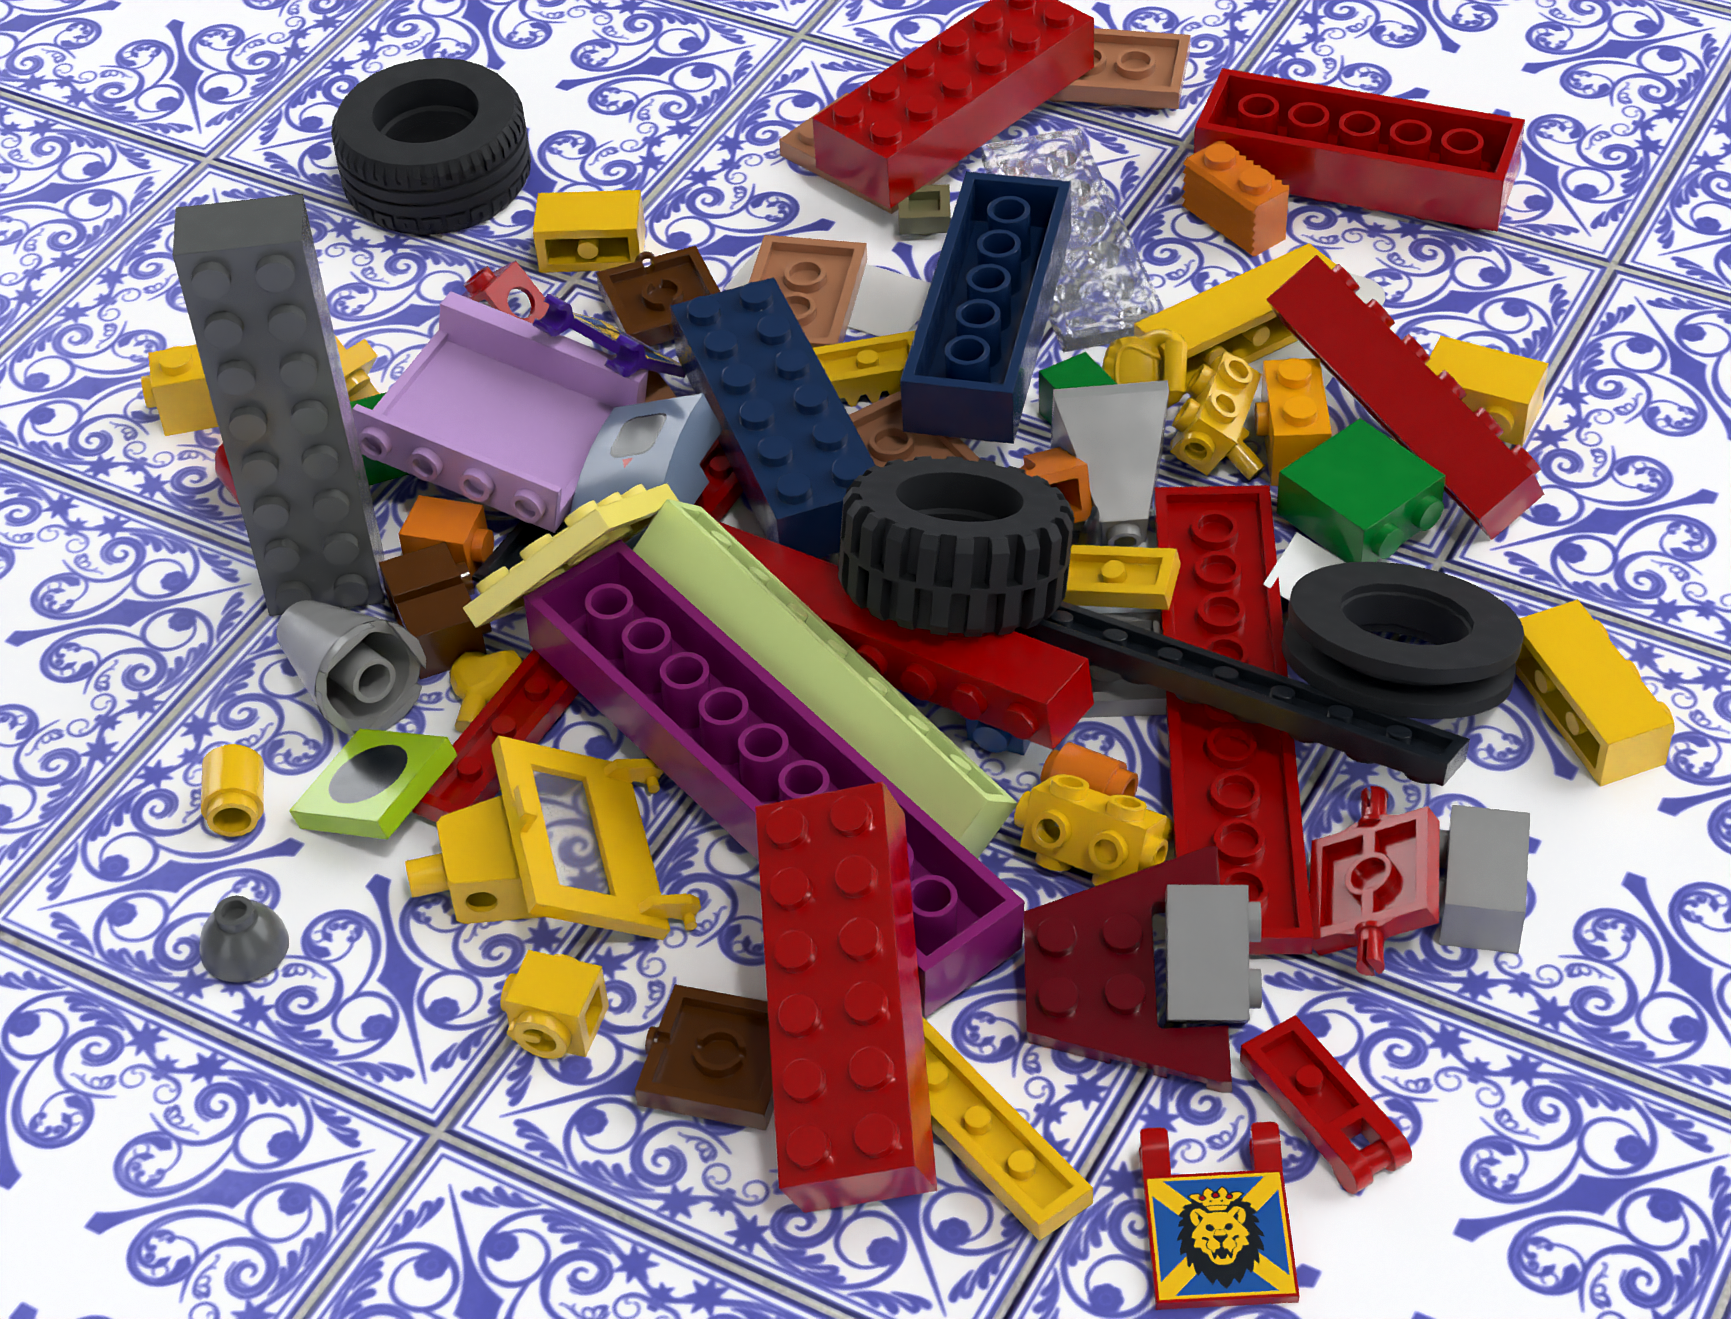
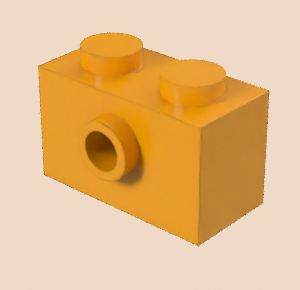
(1291, 411)

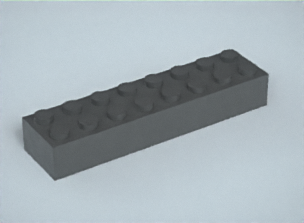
(280, 399)

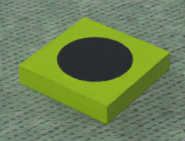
(373, 783)

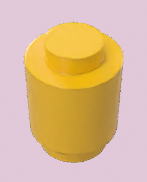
(232, 789)

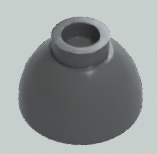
(242, 940)

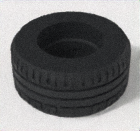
(431, 146)

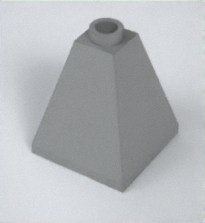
(1122, 441)

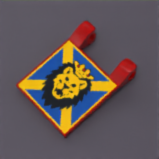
(1219, 1233)

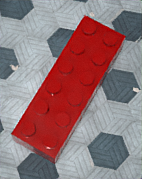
(952, 96)
(1368, 147)
(844, 1000)

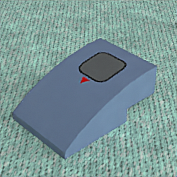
(650, 447)

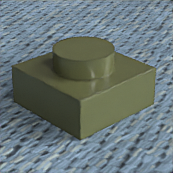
(925, 211)

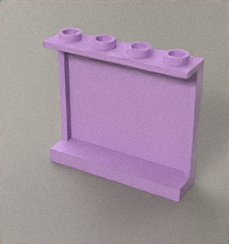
(497, 412)

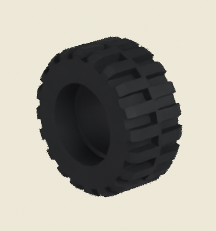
(955, 545)

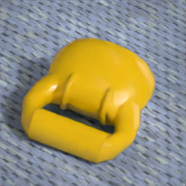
(1138, 360)

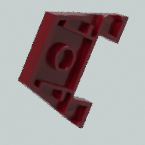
(1096, 979)

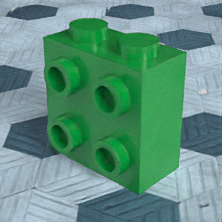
(1360, 494)

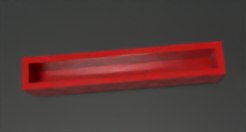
(1406, 396)

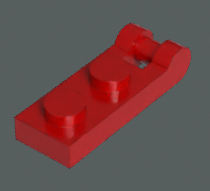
(1325, 1103)

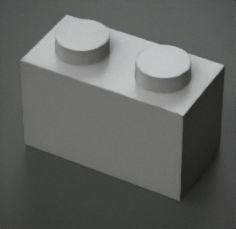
(1484, 878)
(1209, 954)

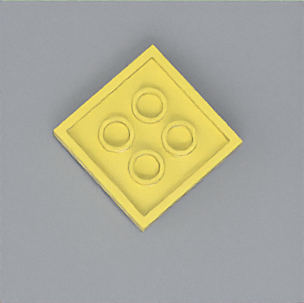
(588, 532)

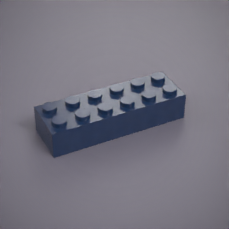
(987, 308)
(776, 411)

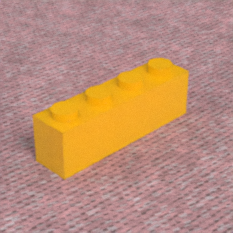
(1232, 315)

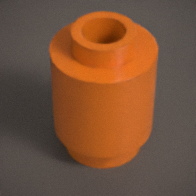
(1099, 770)

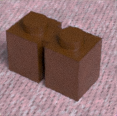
(428, 600)

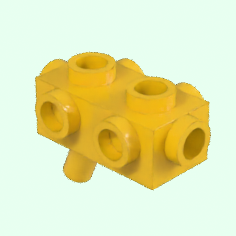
(1215, 415)
(1094, 831)

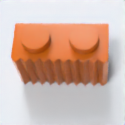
(1236, 197)

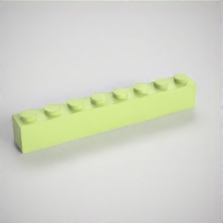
(823, 672)

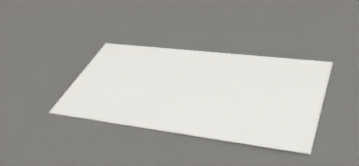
(884, 303)

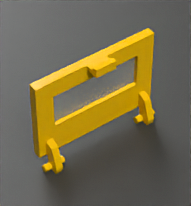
(585, 839)

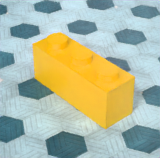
(1593, 694)

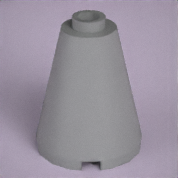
(352, 664)

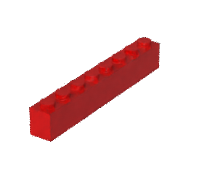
(992, 678)

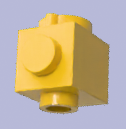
(179, 390)
(554, 1004)

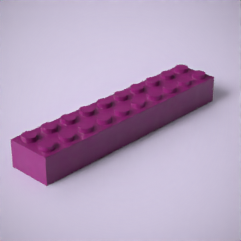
(748, 742)

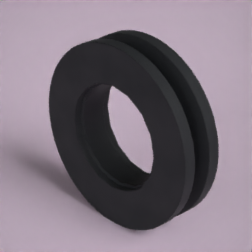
(1456, 678)

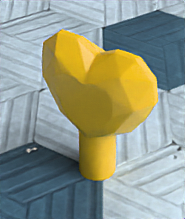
(477, 679)

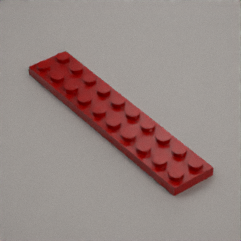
(1229, 777)

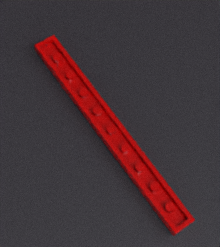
(538, 692)

